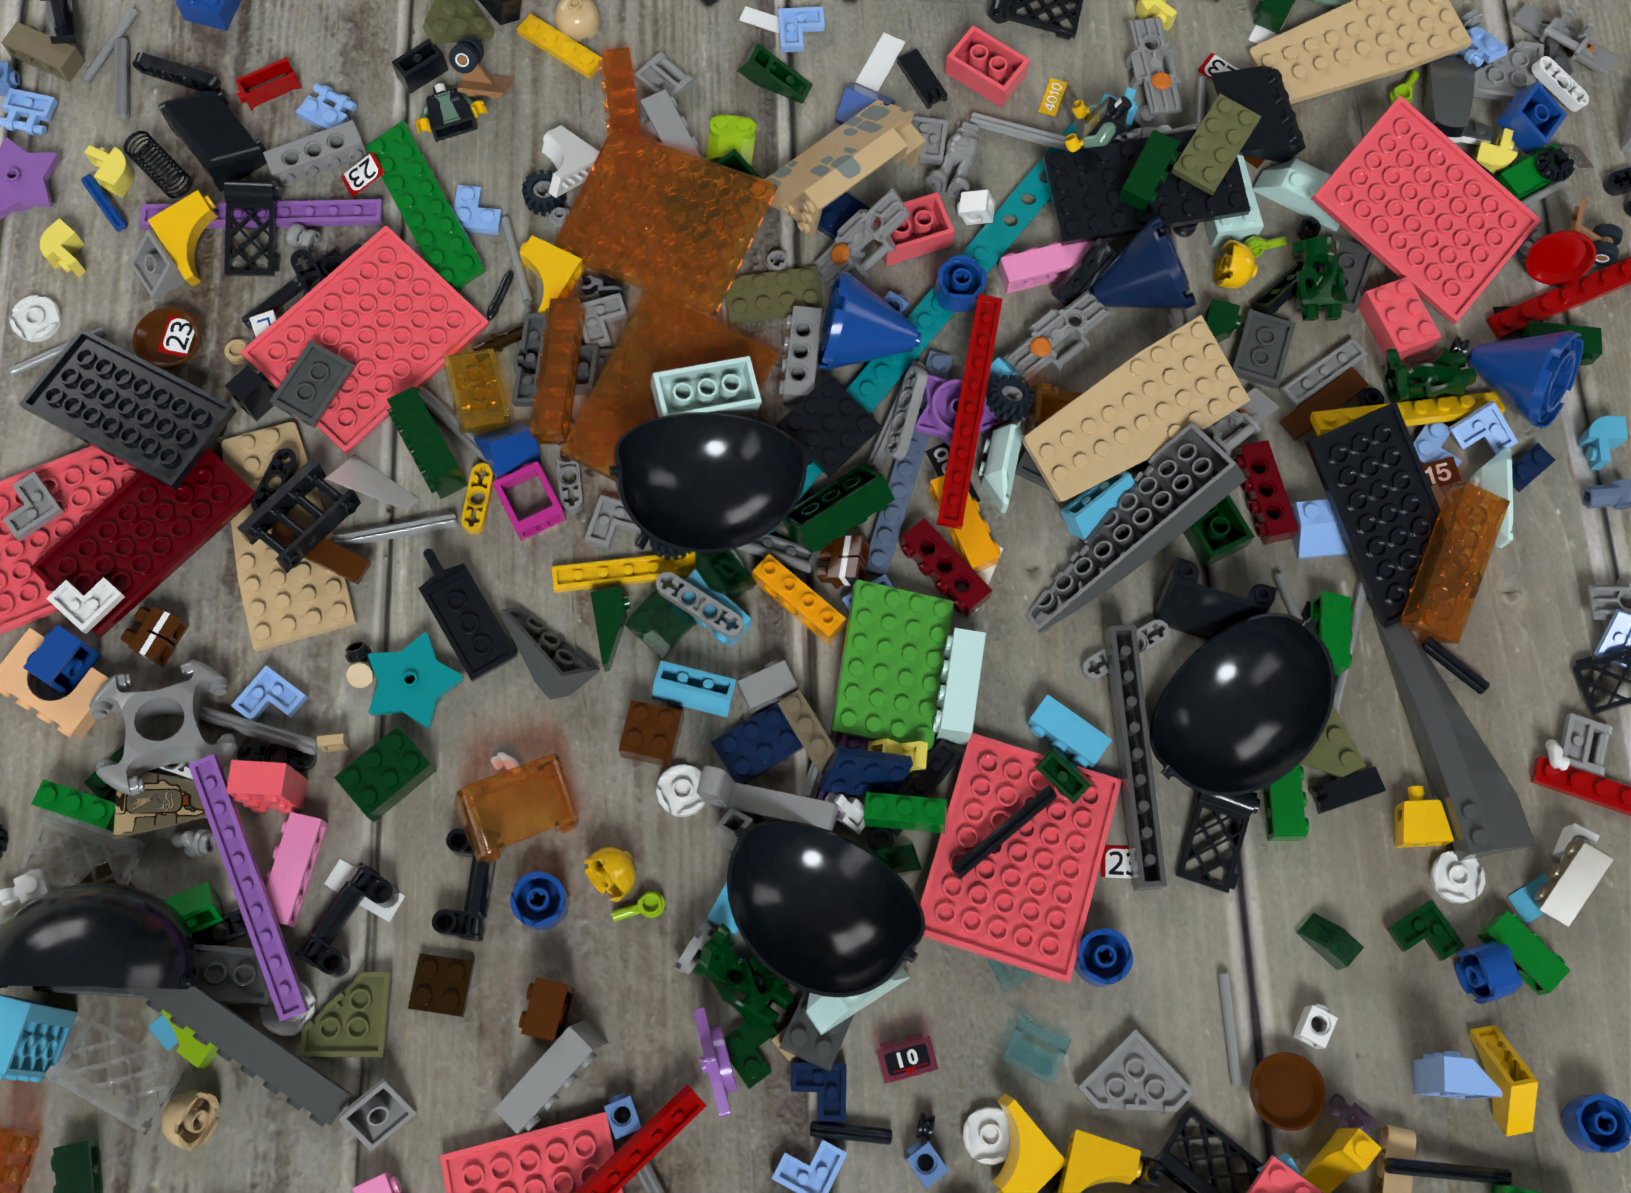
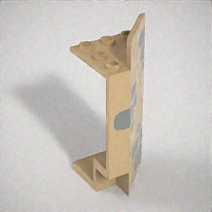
(843, 161)

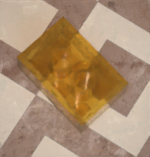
(476, 391)

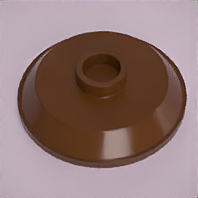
(150, 332)
(1287, 1091)

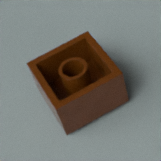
(651, 733)
(546, 1009)

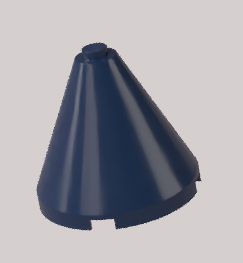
(1145, 274)

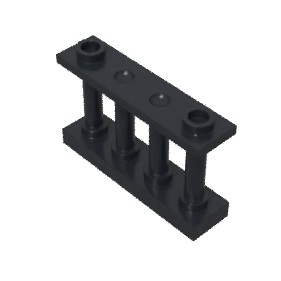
(61, 21)
(283, 500)

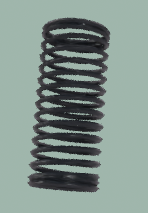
(145, 149)

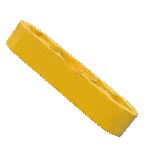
(473, 488)

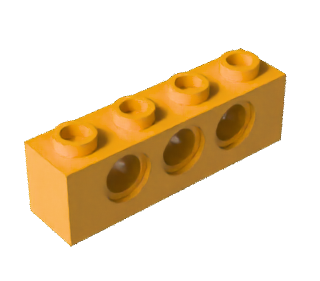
(798, 599)

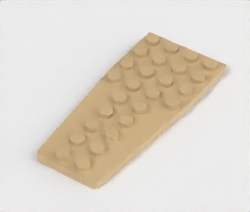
(1361, 44)
(1136, 411)
(280, 604)

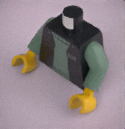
(449, 113)
(1101, 125)

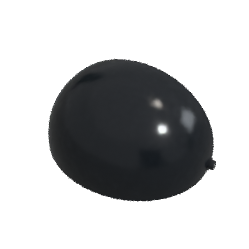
(708, 479)
(1245, 706)
(821, 908)
(97, 939)

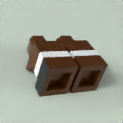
(847, 561)
(146, 643)

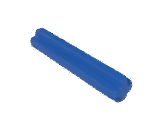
(104, 202)

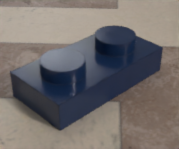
(1530, 466)

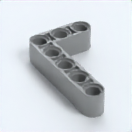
(722, 793)

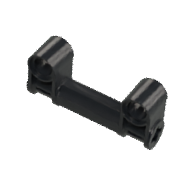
(476, 898)
(318, 948)

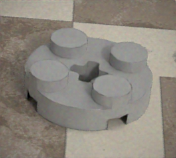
(690, 956)

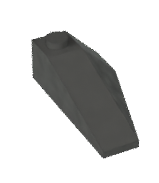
(551, 662)

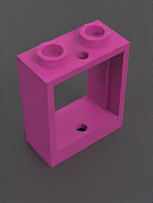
(539, 521)

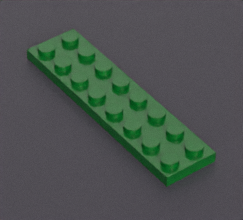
(426, 207)

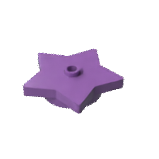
(24, 178)
(940, 410)
(715, 1061)

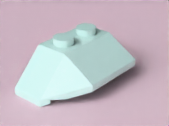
(1293, 187)
(1001, 462)
(1497, 479)
(830, 1011)

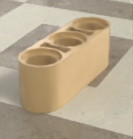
(1395, 1143)

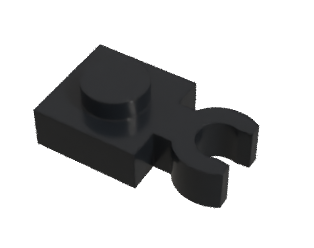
(603, 284)
(1149, 1173)

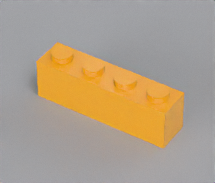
(973, 539)

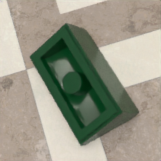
(1064, 775)

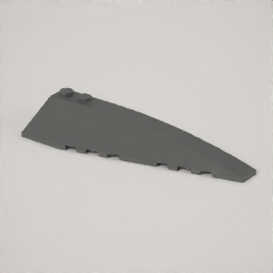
(1462, 771)

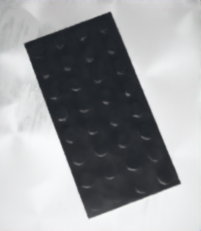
(1088, 190)
(128, 408)
(1379, 503)

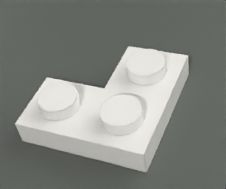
(85, 609)

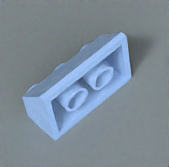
(1318, 530)
(1452, 1077)

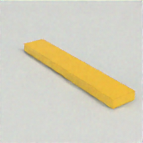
(619, 572)

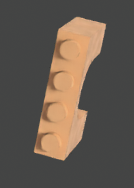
(70, 712)

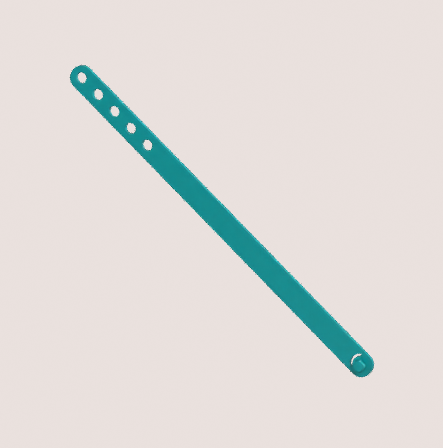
(987, 249)

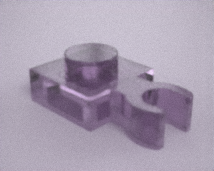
(1351, 1116)

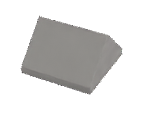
(155, 266)
(377, 1113)

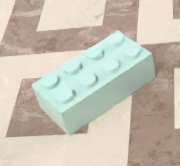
(1239, 227)
(707, 388)
(960, 688)

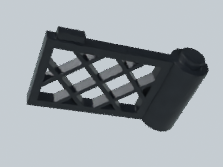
(1005, 10)
(251, 196)
(1587, 663)
(1235, 807)

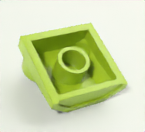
(731, 133)

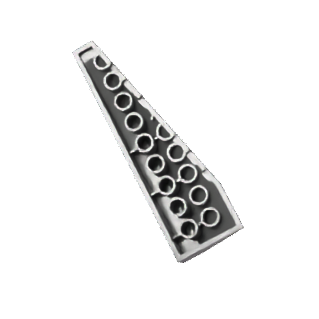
(1166, 499)

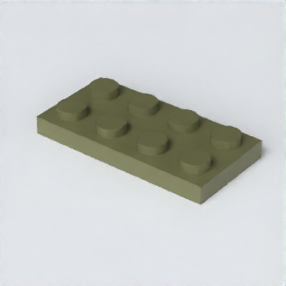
(1216, 144)
(772, 294)

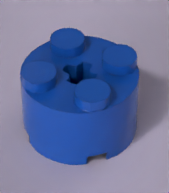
(959, 284)
(525, 896)
(1116, 952)
(1488, 972)
(1607, 1135)

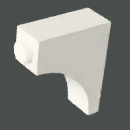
(570, 156)

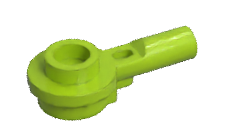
(1405, 89)
(1258, 244)
(650, 905)

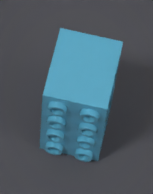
(31, 1037)

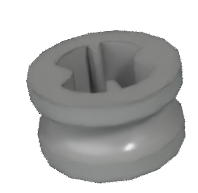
(771, 259)

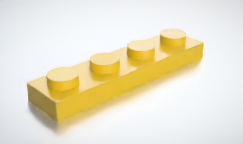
(559, 46)

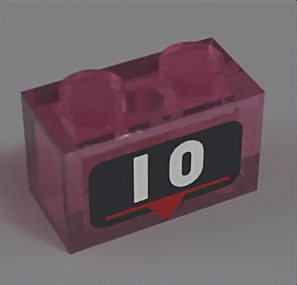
(906, 1058)

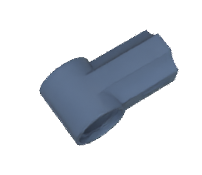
(1611, 495)

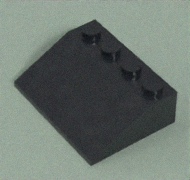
(1263, 92)

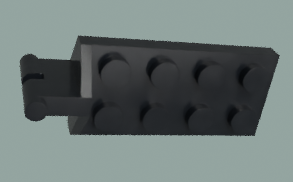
(465, 618)

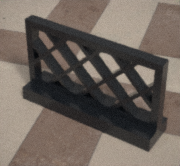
(1186, 1176)

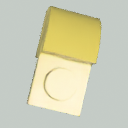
(1156, 8)
(1496, 156)
(114, 170)
(58, 246)
(916, 750)

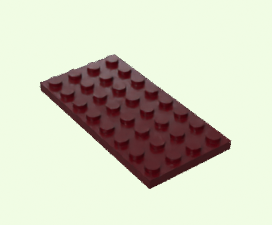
(145, 534)

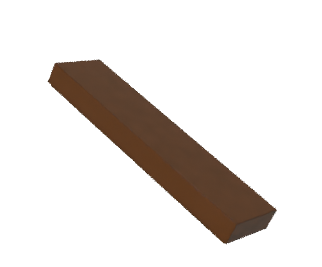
(1329, 398)
(329, 556)

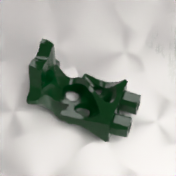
(1321, 293)
(1438, 376)
(746, 995)

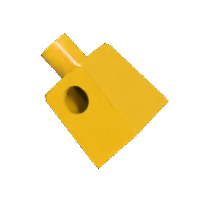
(1421, 821)

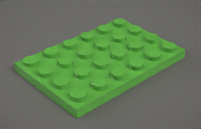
(891, 664)

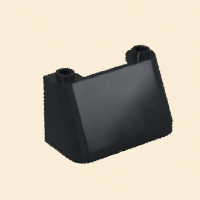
(214, 136)
(1203, 609)

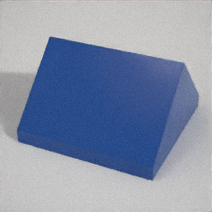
(856, 99)
(508, 448)

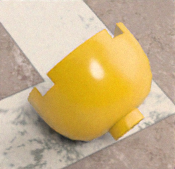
(1235, 266)
(611, 871)

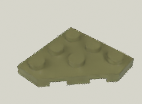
(455, 19)
(1334, 750)
(352, 1022)

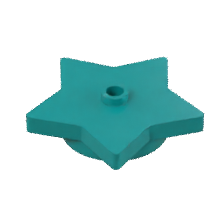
(414, 699)

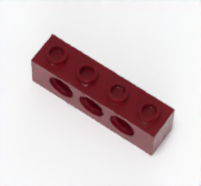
(1261, 457)
(925, 535)

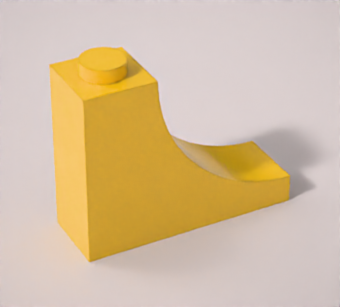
(181, 228)
(553, 266)
(1519, 1087)
(1030, 1157)
(1341, 1157)
(1097, 1161)

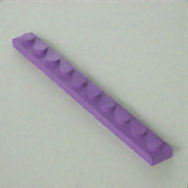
(291, 212)
(248, 888)

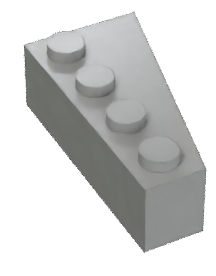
(665, 123)
(550, 1076)

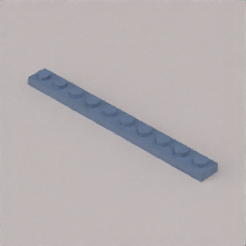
(902, 484)

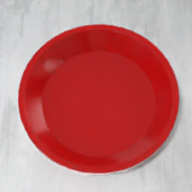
(1560, 257)

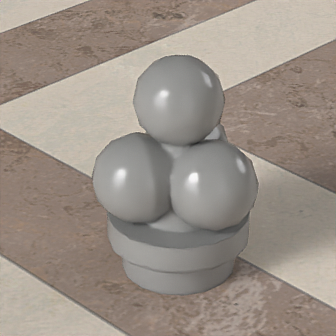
(195, 842)

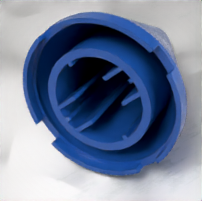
(862, 326)
(1531, 372)

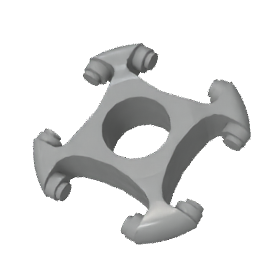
(142, 708)

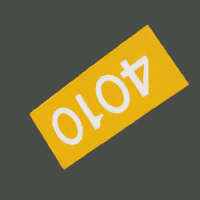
(1052, 97)

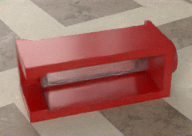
(267, 83)

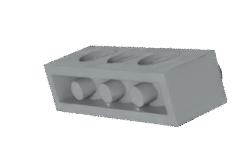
(304, 153)
(802, 320)

